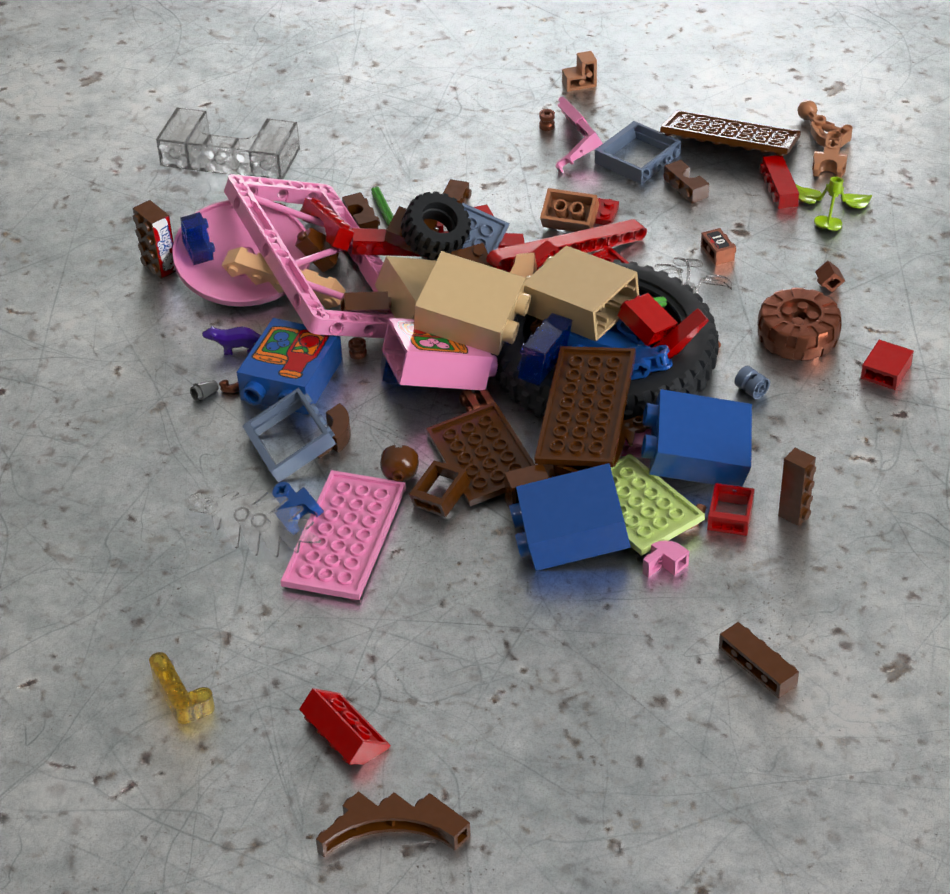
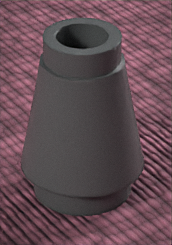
(201, 390)

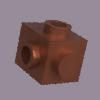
(829, 276)

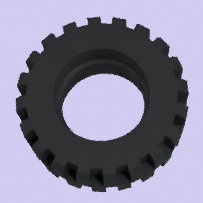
(440, 208)

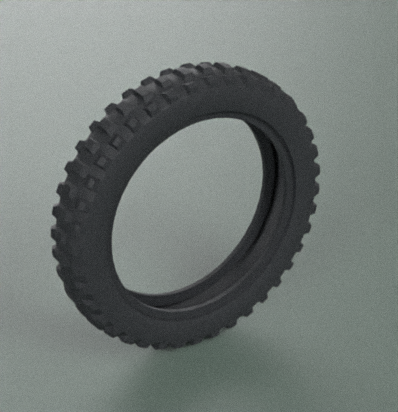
(690, 367)

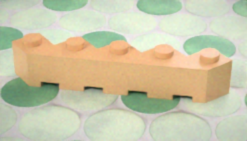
(240, 262)

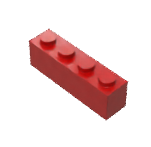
(779, 181)

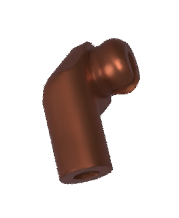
(228, 388)

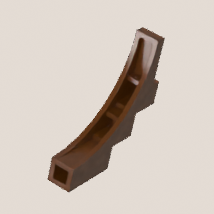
(394, 814)

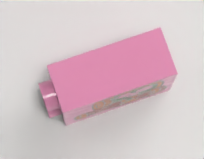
(433, 360)

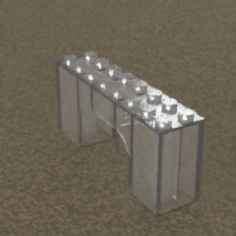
(190, 146)

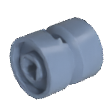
(752, 382)

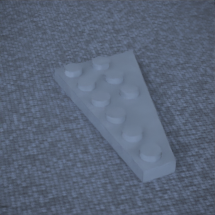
(484, 229)

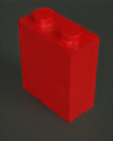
(646, 318)
(887, 364)

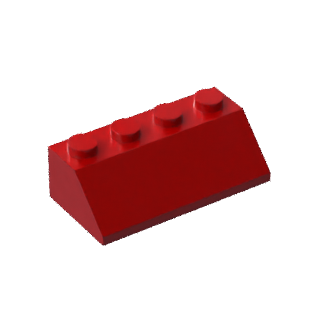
(343, 726)

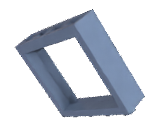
(635, 130)
(277, 413)

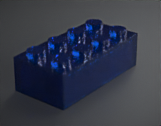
(543, 348)

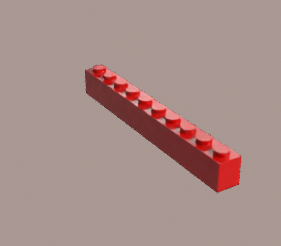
(373, 243)

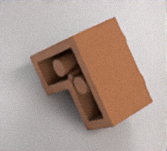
(582, 75)

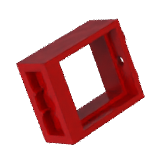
(729, 522)

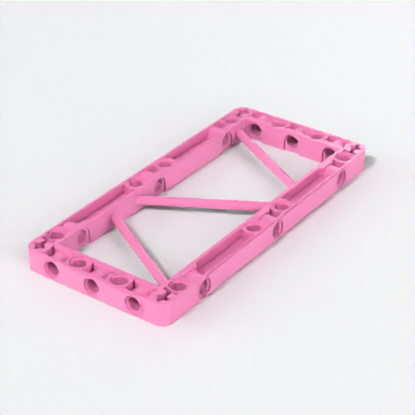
(245, 196)

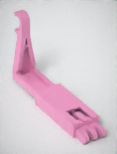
(587, 144)

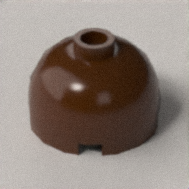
(399, 463)

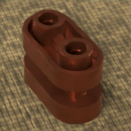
(470, 399)

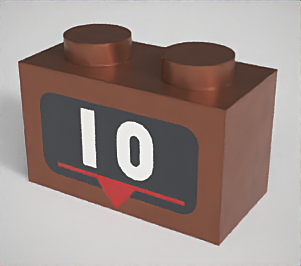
(718, 246)

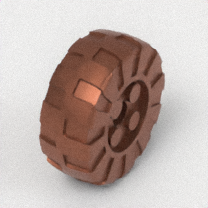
(799, 324)

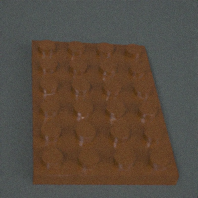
(482, 446)

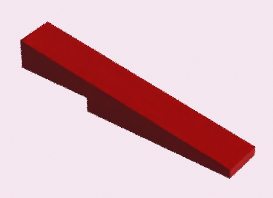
(683, 333)

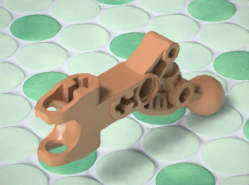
(830, 159)

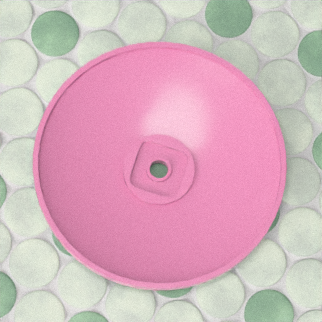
(228, 233)

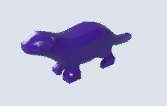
(232, 338)

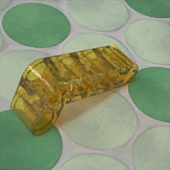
(184, 705)

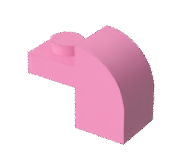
(667, 555)

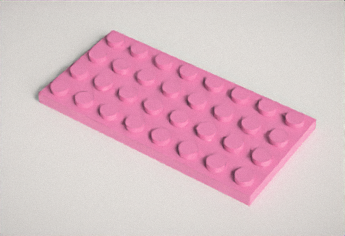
(351, 535)

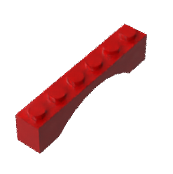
(337, 231)

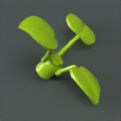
(834, 189)

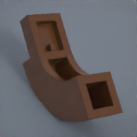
(339, 423)

